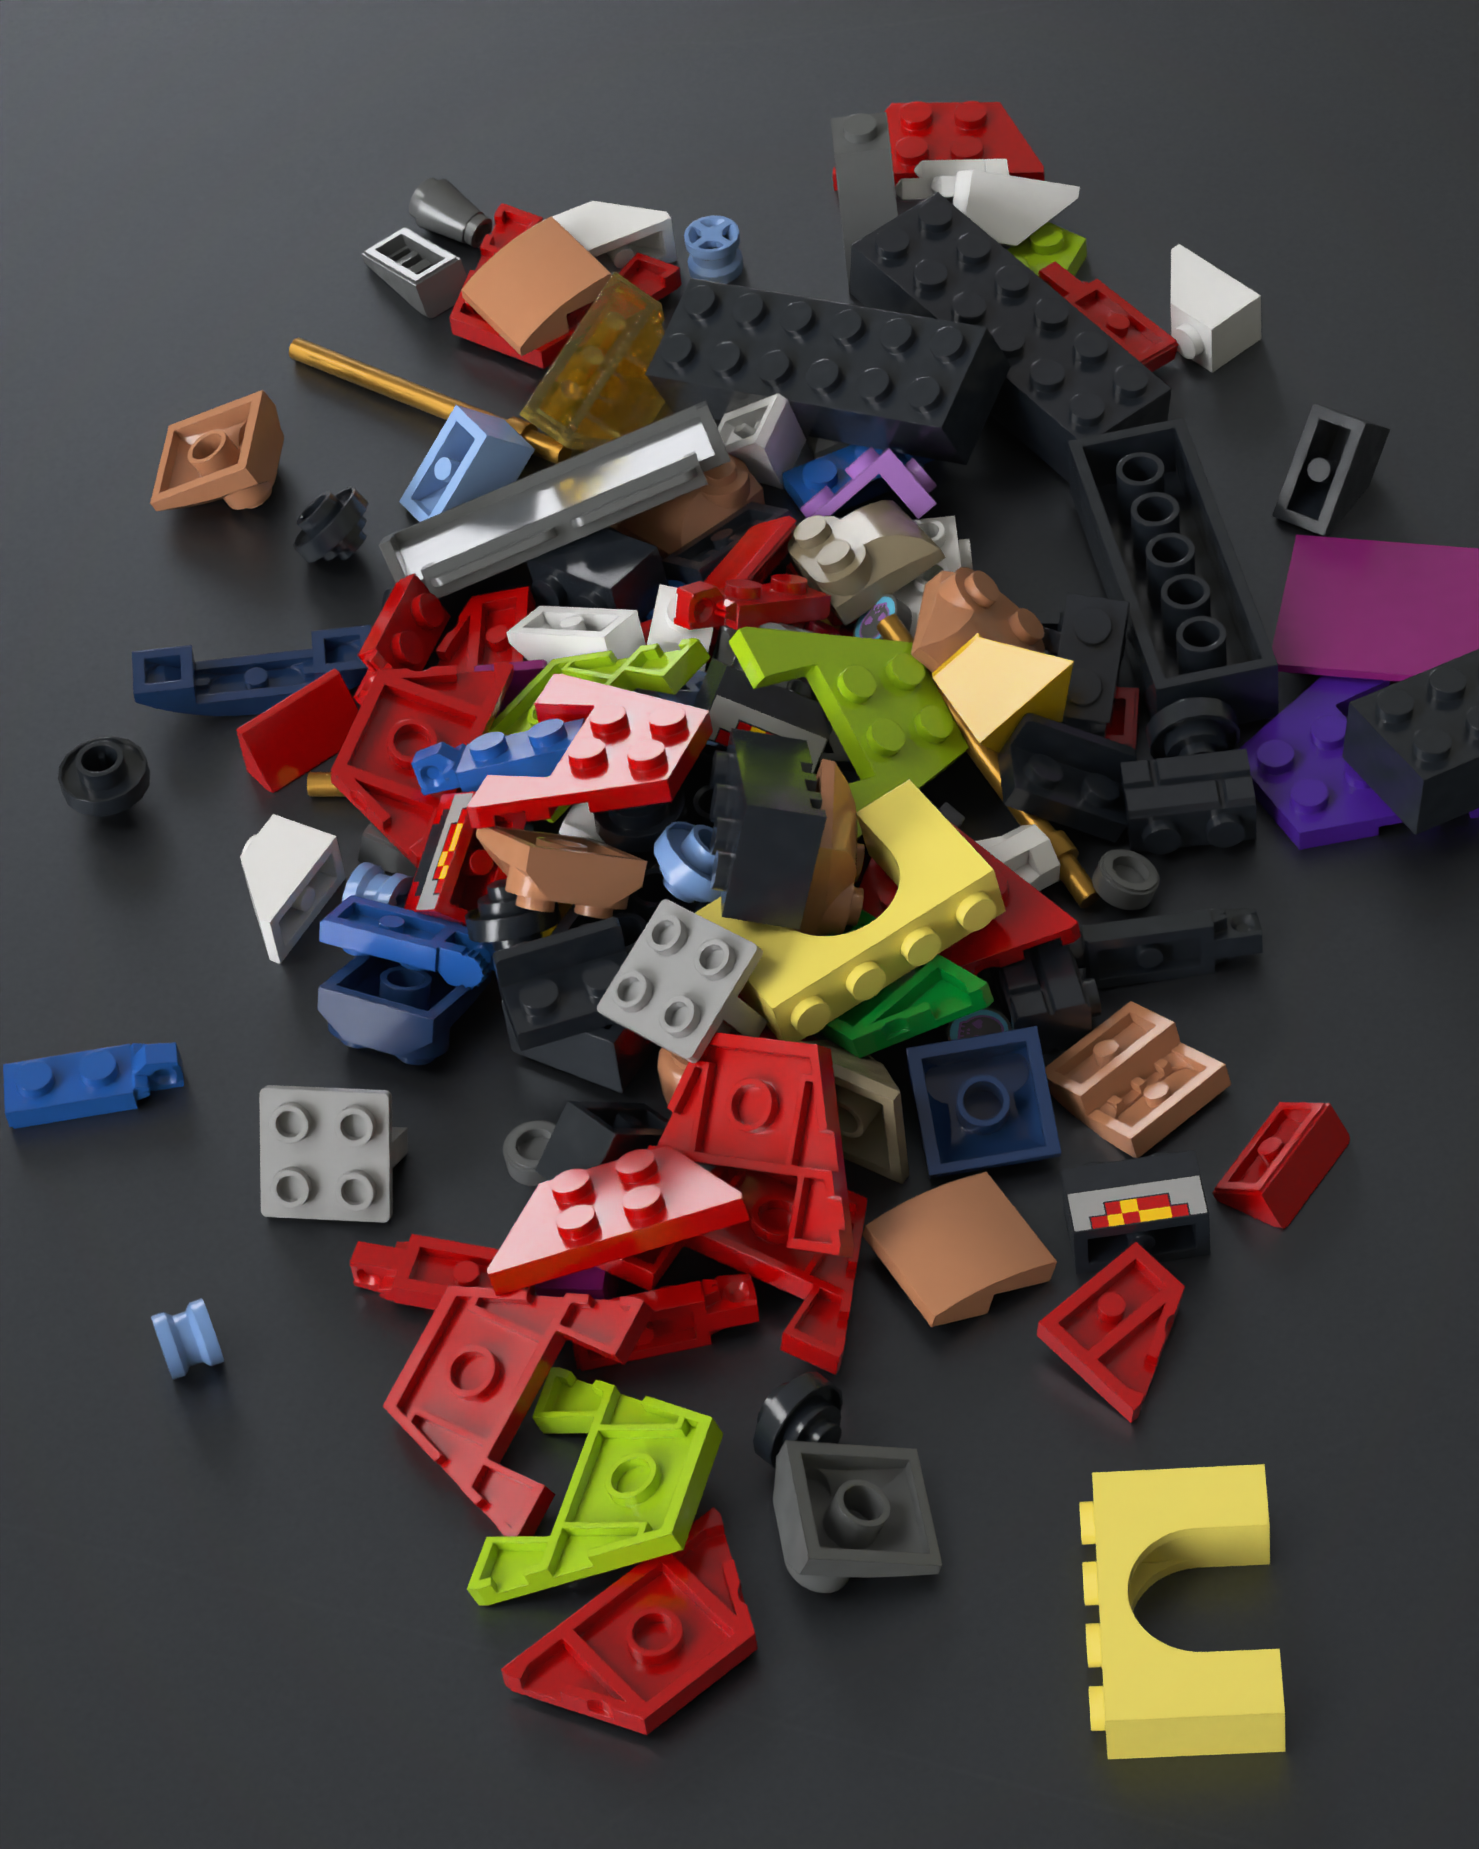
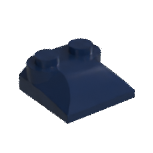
(394, 1008)
(983, 1102)

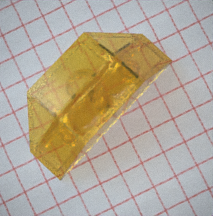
(599, 377)

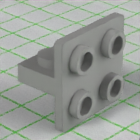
(684, 983)
(328, 1153)

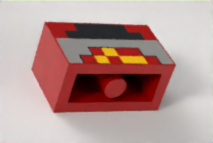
(454, 862)

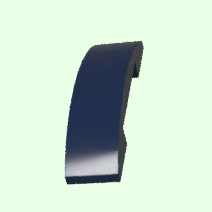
(243, 684)

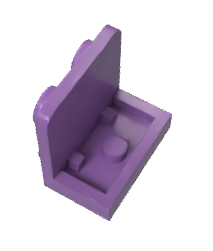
(907, 481)

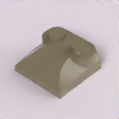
(861, 556)

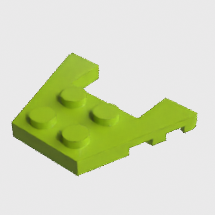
(645, 669)
(873, 698)
(626, 1497)

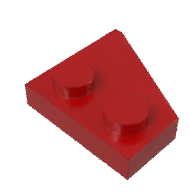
(1117, 1327)

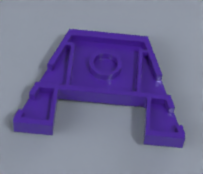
(1302, 771)

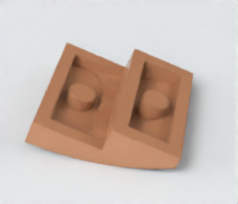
(534, 285)
(1134, 1079)
(959, 1248)

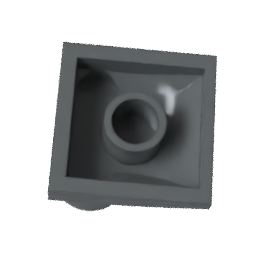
(852, 1514)

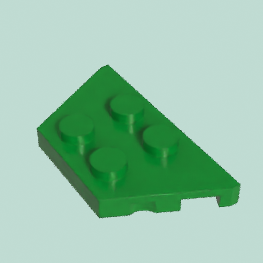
(908, 1006)

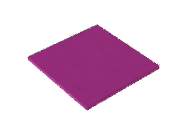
(1376, 608)

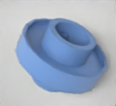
(687, 861)

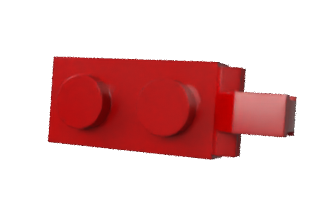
(1114, 316)
(750, 603)
(403, 632)
(421, 1269)
(685, 1317)

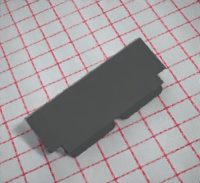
(559, 503)

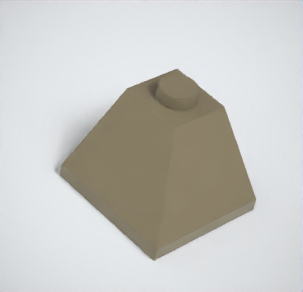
(869, 1113)

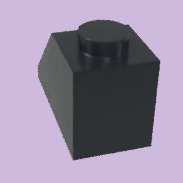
(1329, 469)
(599, 1134)

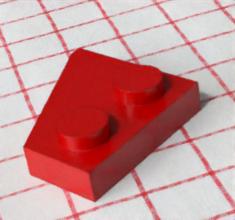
(482, 630)

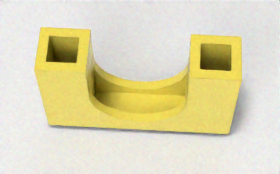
(939, 900)
(1151, 1693)

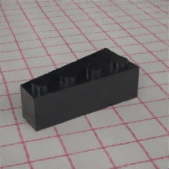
(764, 827)

